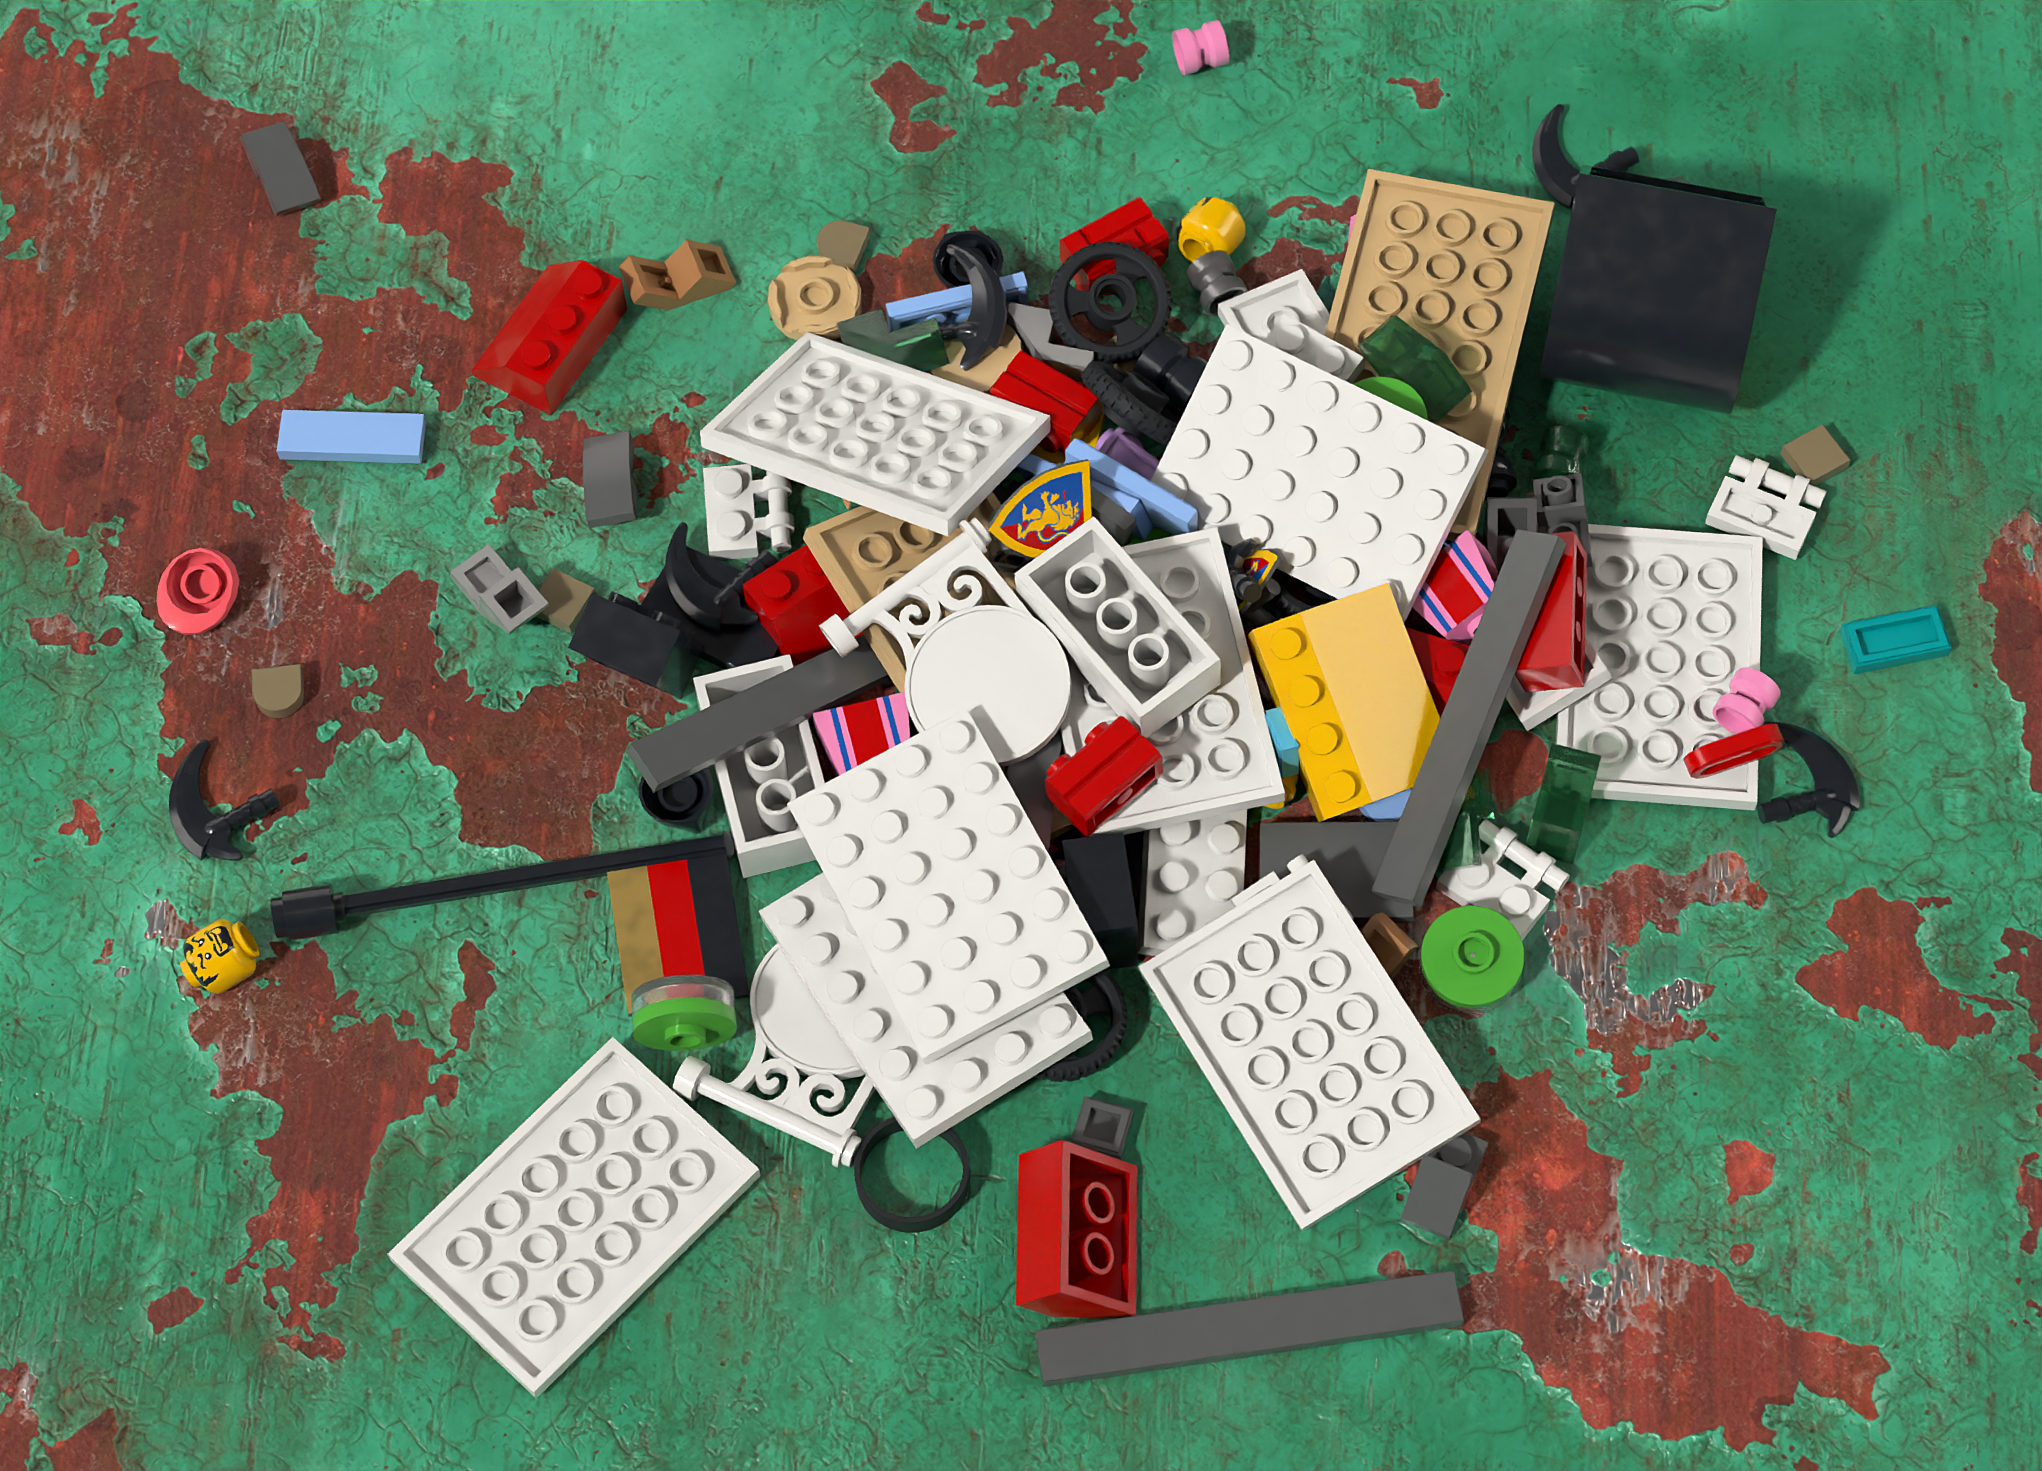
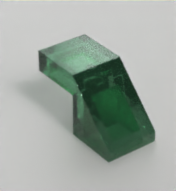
(913, 346)
(1406, 355)
(1563, 802)
(1464, 842)

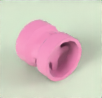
(1200, 47)
(1747, 701)

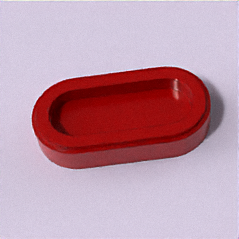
(1734, 751)

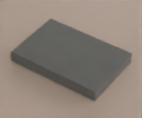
(1345, 854)

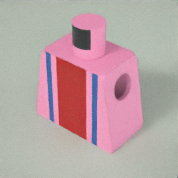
(1458, 588)
(861, 731)

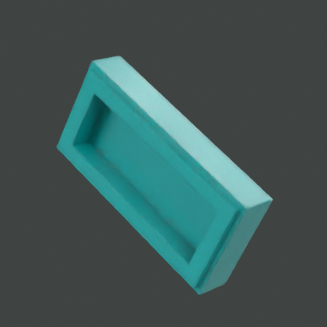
(1895, 639)

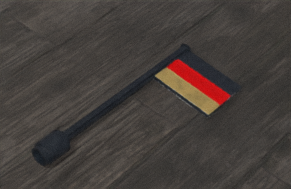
(666, 900)

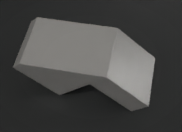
(1038, 339)
(497, 592)

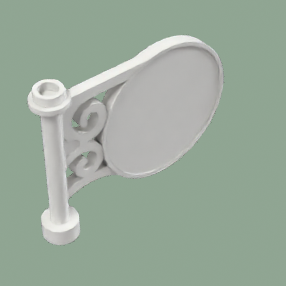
(977, 658)
(803, 1043)

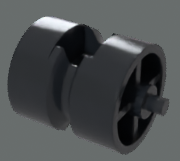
(1171, 370)

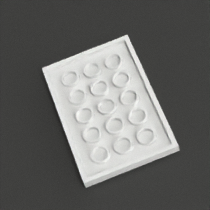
(876, 433)
(1317, 471)
(1672, 628)
(1218, 748)
(947, 886)
(1309, 1045)
(922, 1097)
(574, 1216)

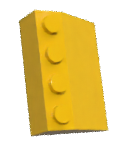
(1349, 698)

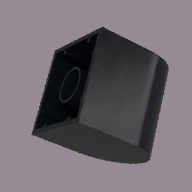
(1657, 289)

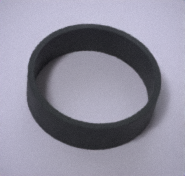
(901, 1223)

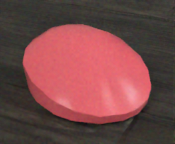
(197, 591)

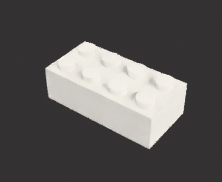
(1118, 628)
(764, 777)

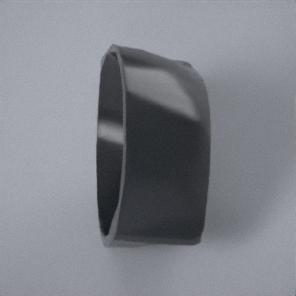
(950, 270)
(681, 803)

